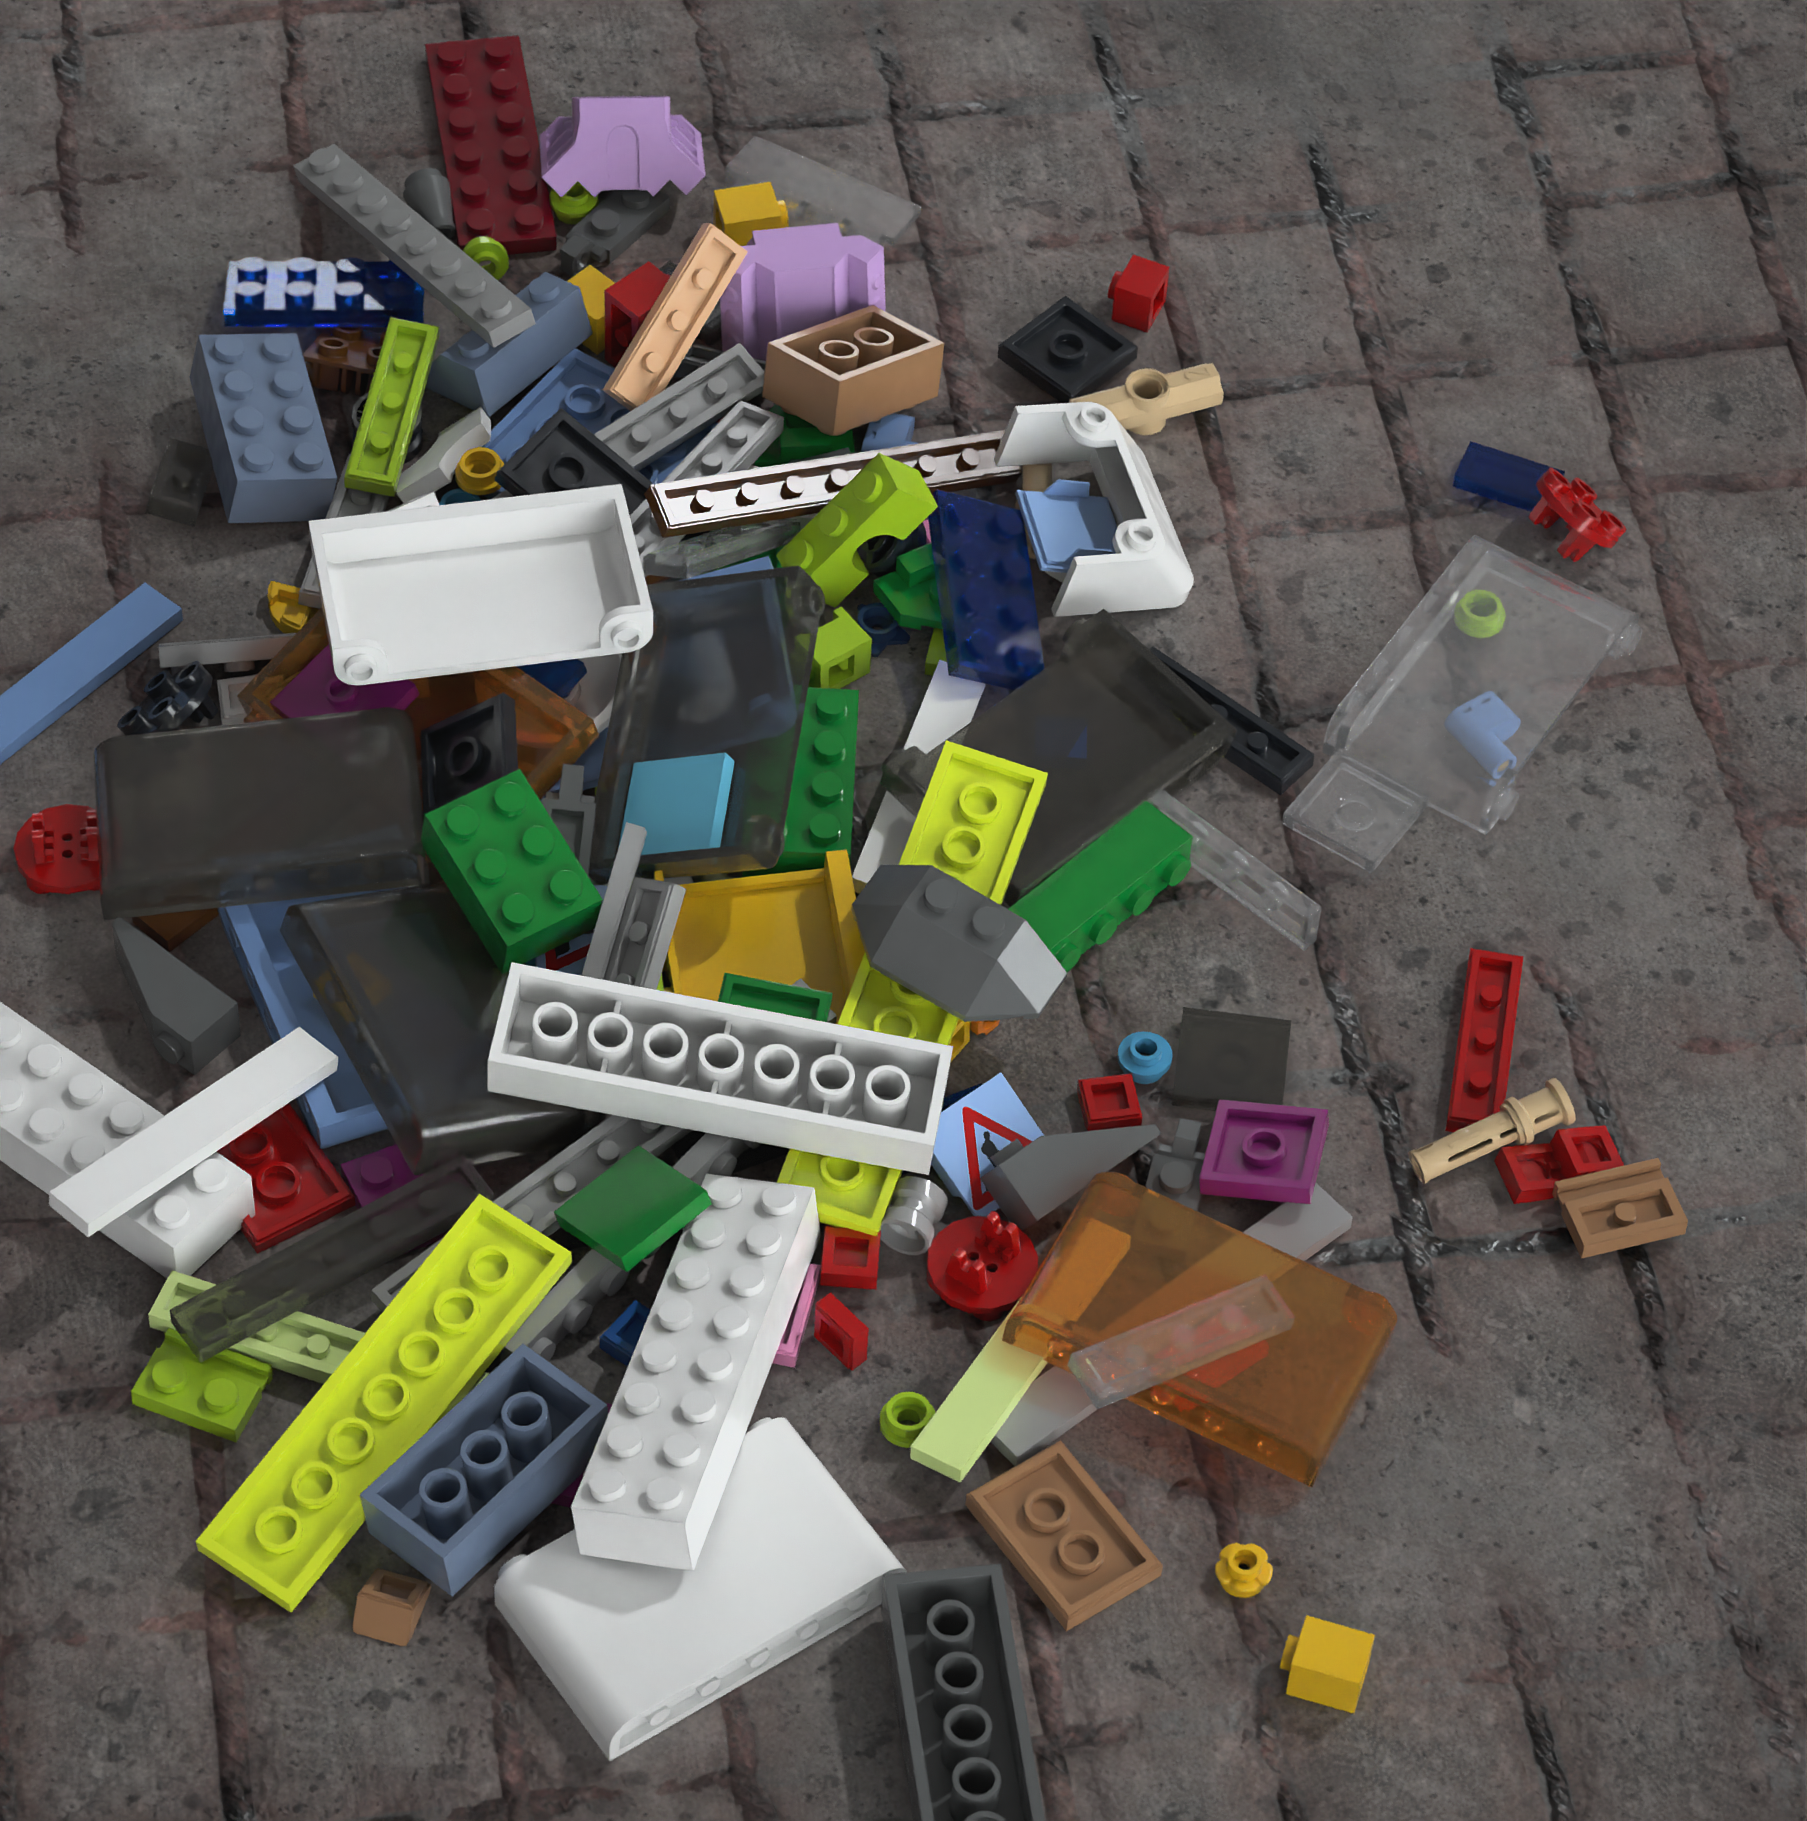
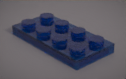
(320, 293)
(985, 591)

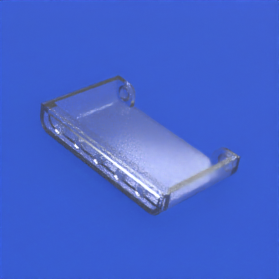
(1479, 680)

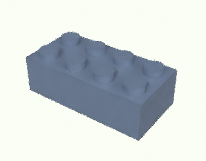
(262, 428)
(485, 1469)

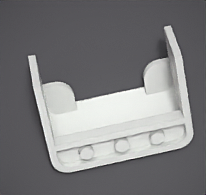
(1148, 559)

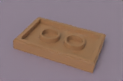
(1063, 1535)

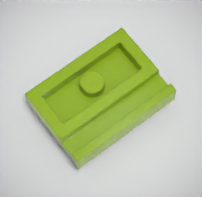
(206, 1395)

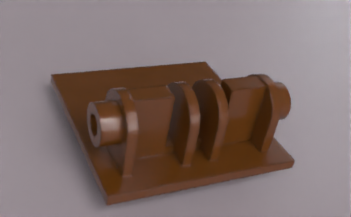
(340, 353)

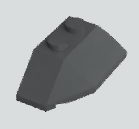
(954, 945)

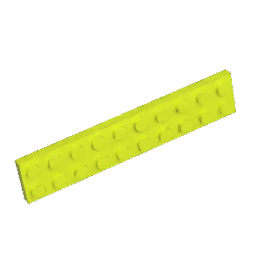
(974, 832)

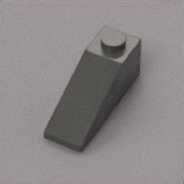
(181, 1009)
(1056, 1167)

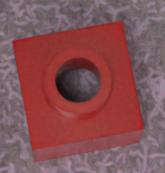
(1138, 293)

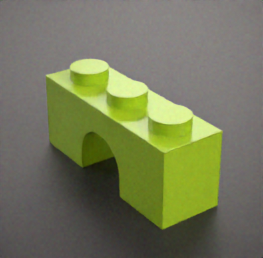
(876, 502)

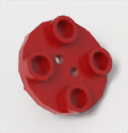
(1575, 505)
(42, 850)
(968, 1282)

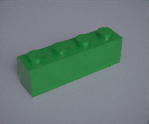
(1107, 883)

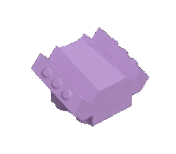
(621, 146)
(798, 281)

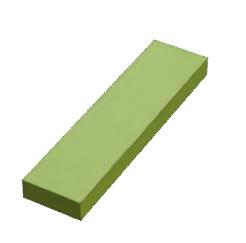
(392, 407)

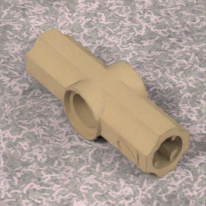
(1154, 397)

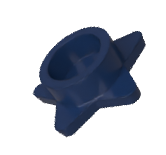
(878, 616)

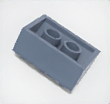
(489, 376)

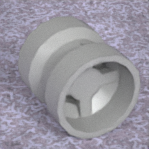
(913, 1212)

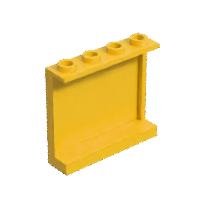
(768, 931)

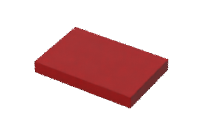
(289, 1177)

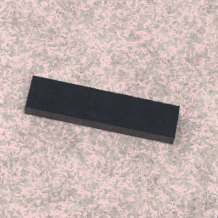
(1257, 745)

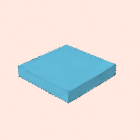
(680, 802)

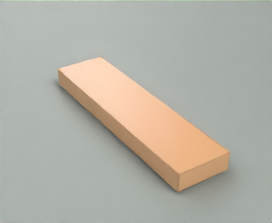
(676, 318)

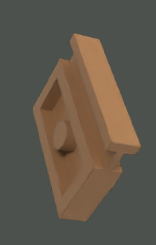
(1620, 1208)

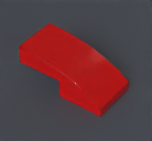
(1573, 1152)

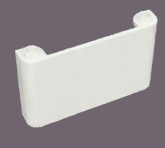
(481, 585)
(657, 1642)

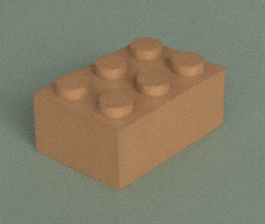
(852, 370)

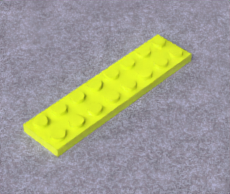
(382, 1399)

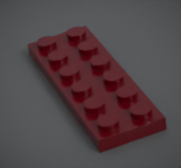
(490, 143)

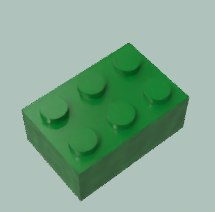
(511, 870)

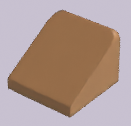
(390, 1607)

